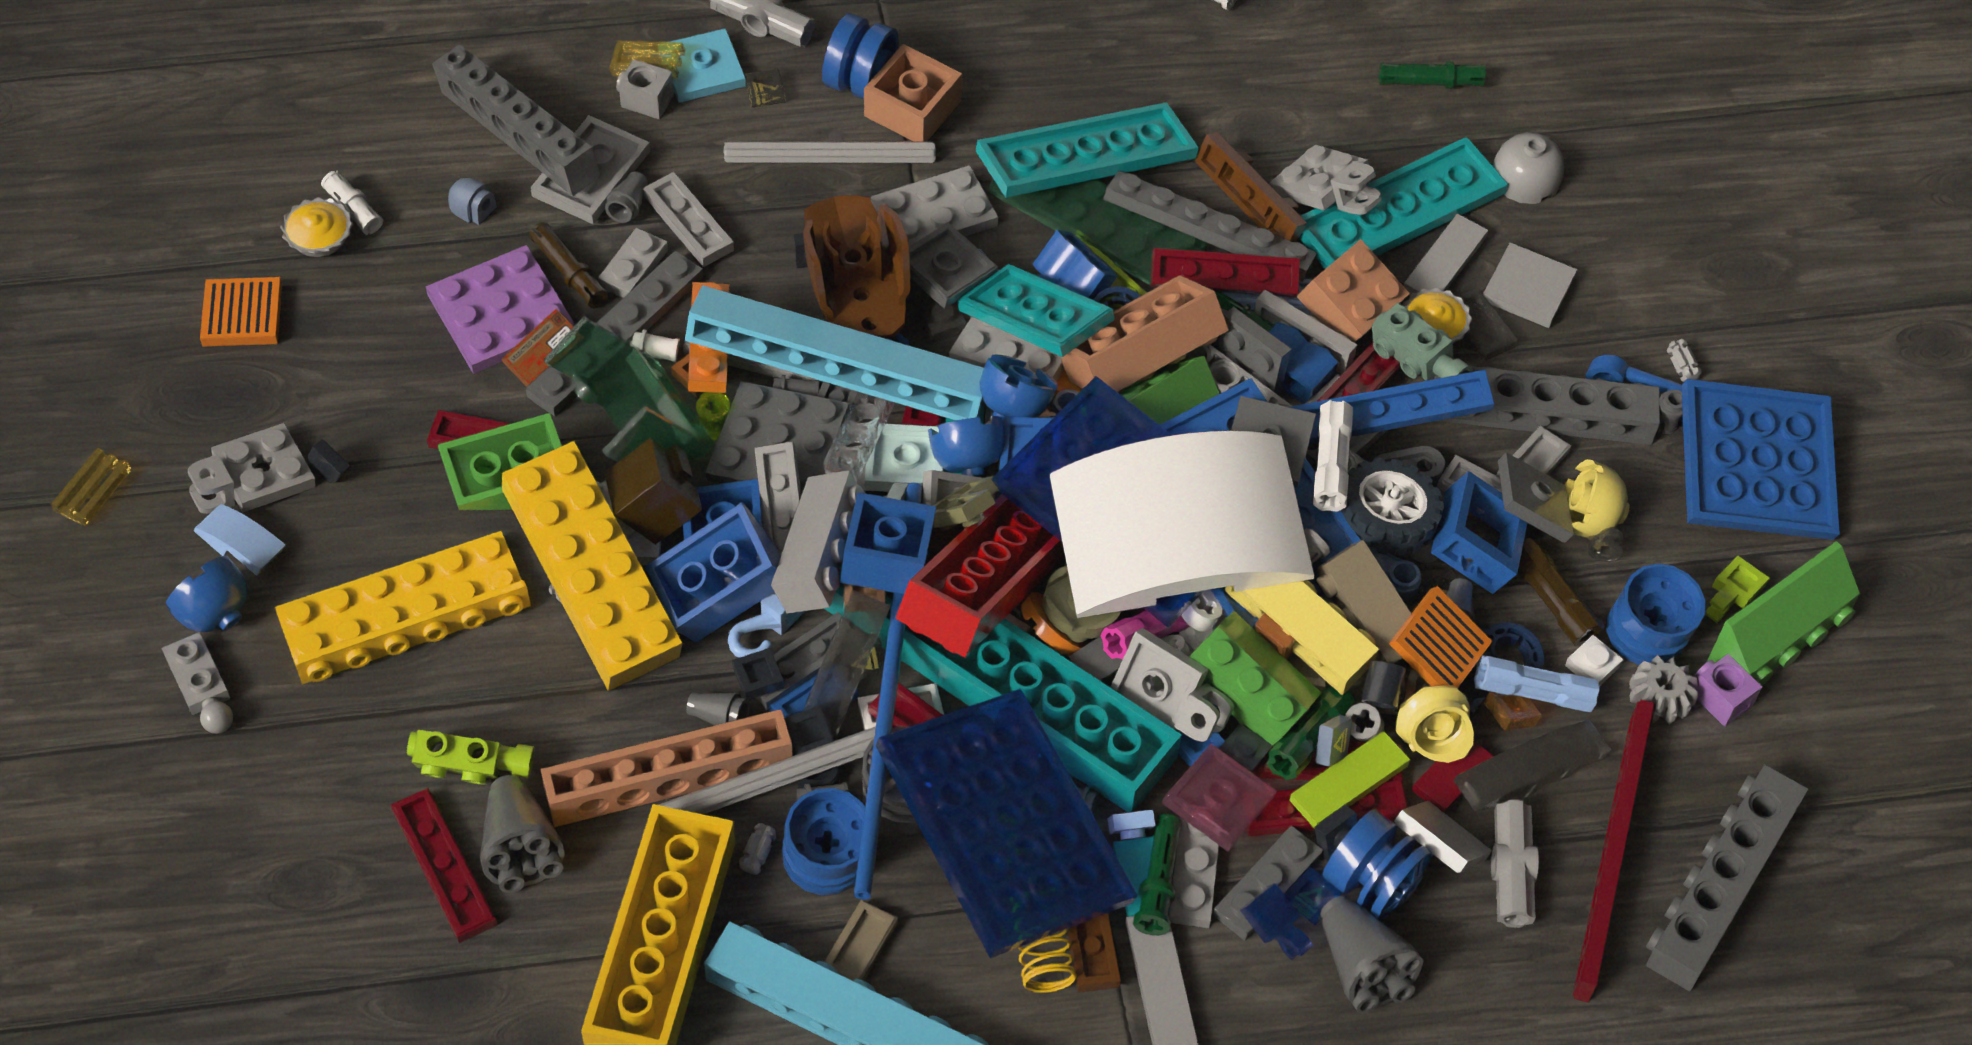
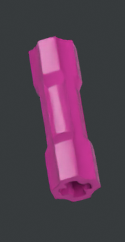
(1118, 635)

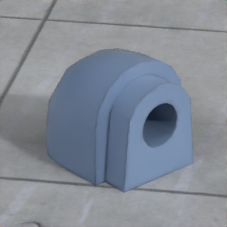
(471, 200)

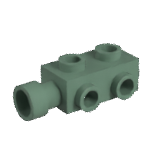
(1415, 345)

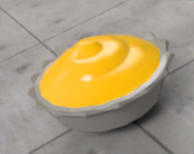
(317, 227)
(1441, 311)

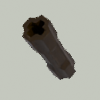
(1572, 613)

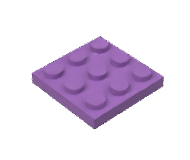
(494, 306)

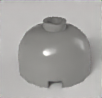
(1530, 167)

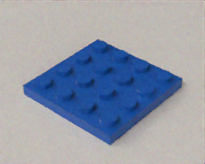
(1759, 459)

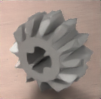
(1666, 687)

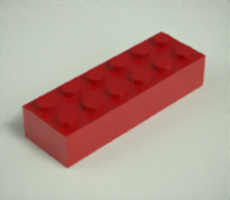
(979, 578)

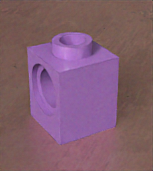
(1722, 703)

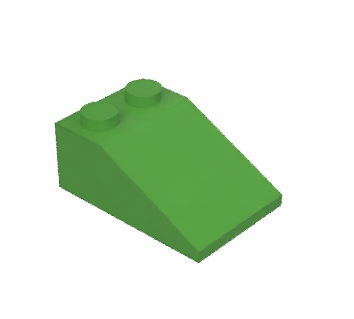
(478, 460)

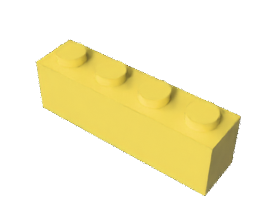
(1319, 630)

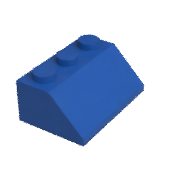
(715, 573)

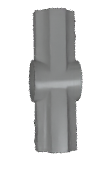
(768, 17)
(1514, 863)

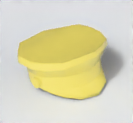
(1437, 723)

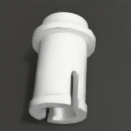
(657, 346)

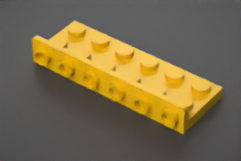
(402, 607)

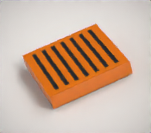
(241, 311)
(1440, 640)

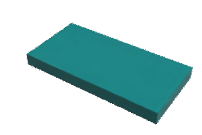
(1035, 310)

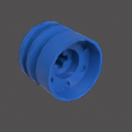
(1655, 614)
(819, 820)
(1384, 870)

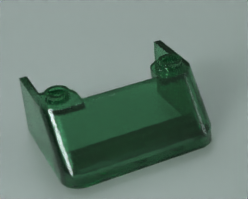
(630, 390)

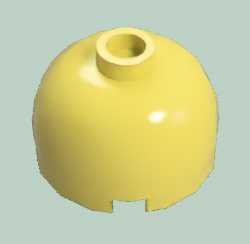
(1596, 499)

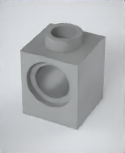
(645, 89)

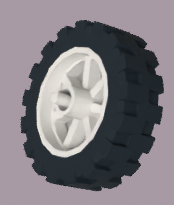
(1400, 486)

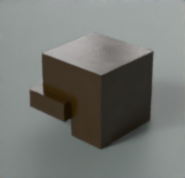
(652, 490)

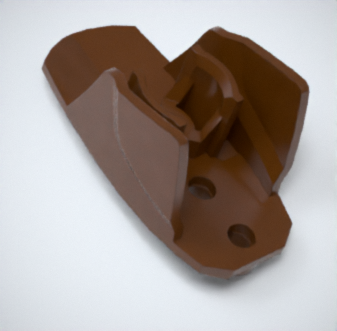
(855, 257)

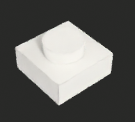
(1594, 660)

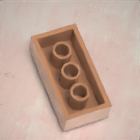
(1148, 335)

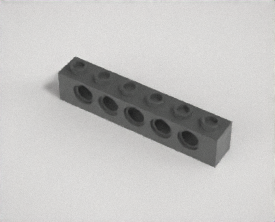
(516, 120)
(1568, 406)
(1685, 959)

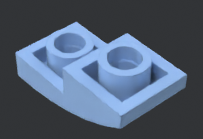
(241, 536)

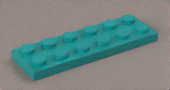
(1086, 149)
(1411, 203)

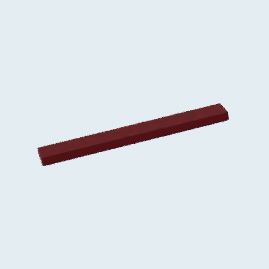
(1612, 852)

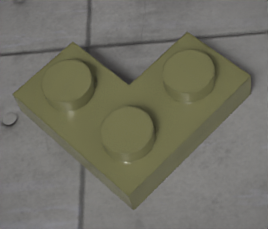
(965, 504)

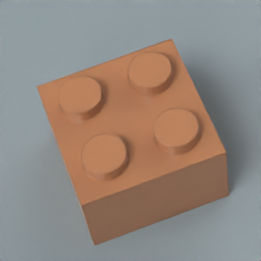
(912, 94)
(1352, 292)

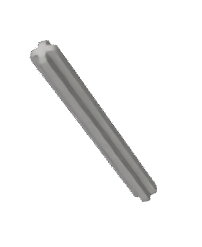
(828, 152)
(774, 775)

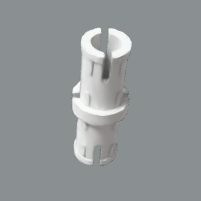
(353, 201)

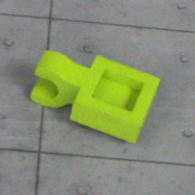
(1736, 584)

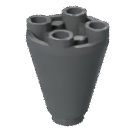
(518, 838)
(1369, 956)

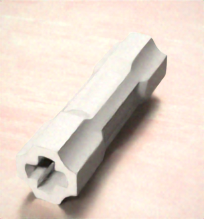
(1333, 454)

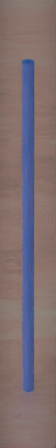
(884, 725)

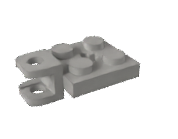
(1327, 177)
(236, 479)
(1184, 698)

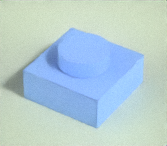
(1131, 824)

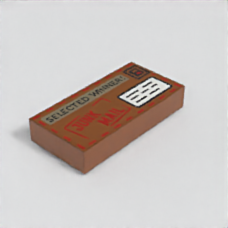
(528, 356)

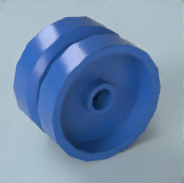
(857, 53)

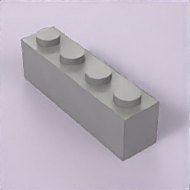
(816, 543)

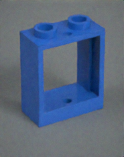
(1456, 543)

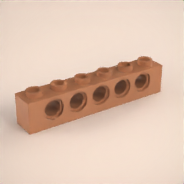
(664, 767)

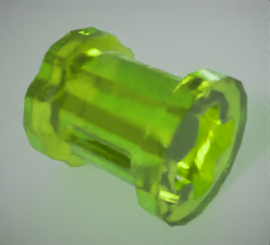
(708, 417)

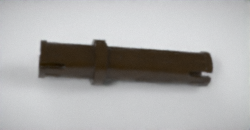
(577, 274)

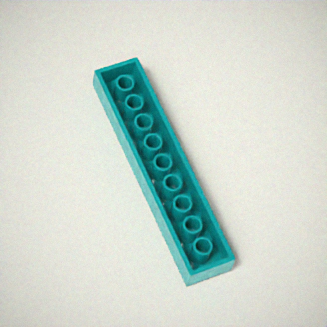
(1090, 725)

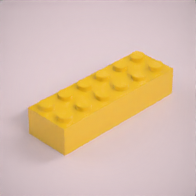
(591, 565)
(660, 930)

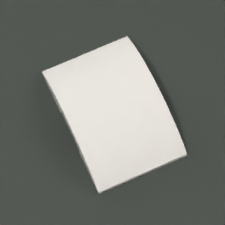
(1179, 519)

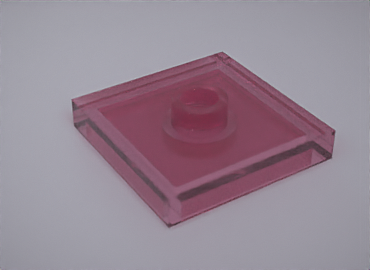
(1219, 797)

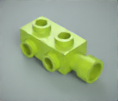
(458, 757)

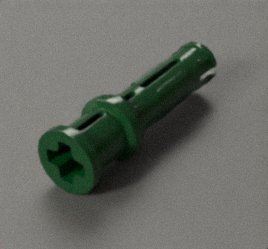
(1157, 890)

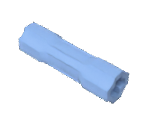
(1534, 683)

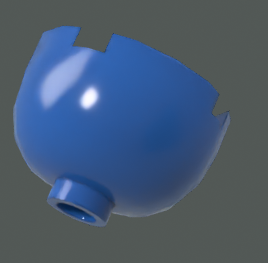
(1015, 390)
(968, 445)
(210, 598)

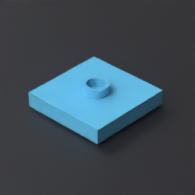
(707, 66)

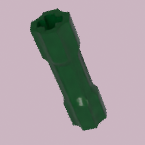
(1296, 748)

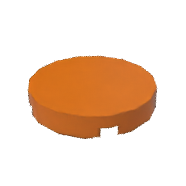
(1044, 629)

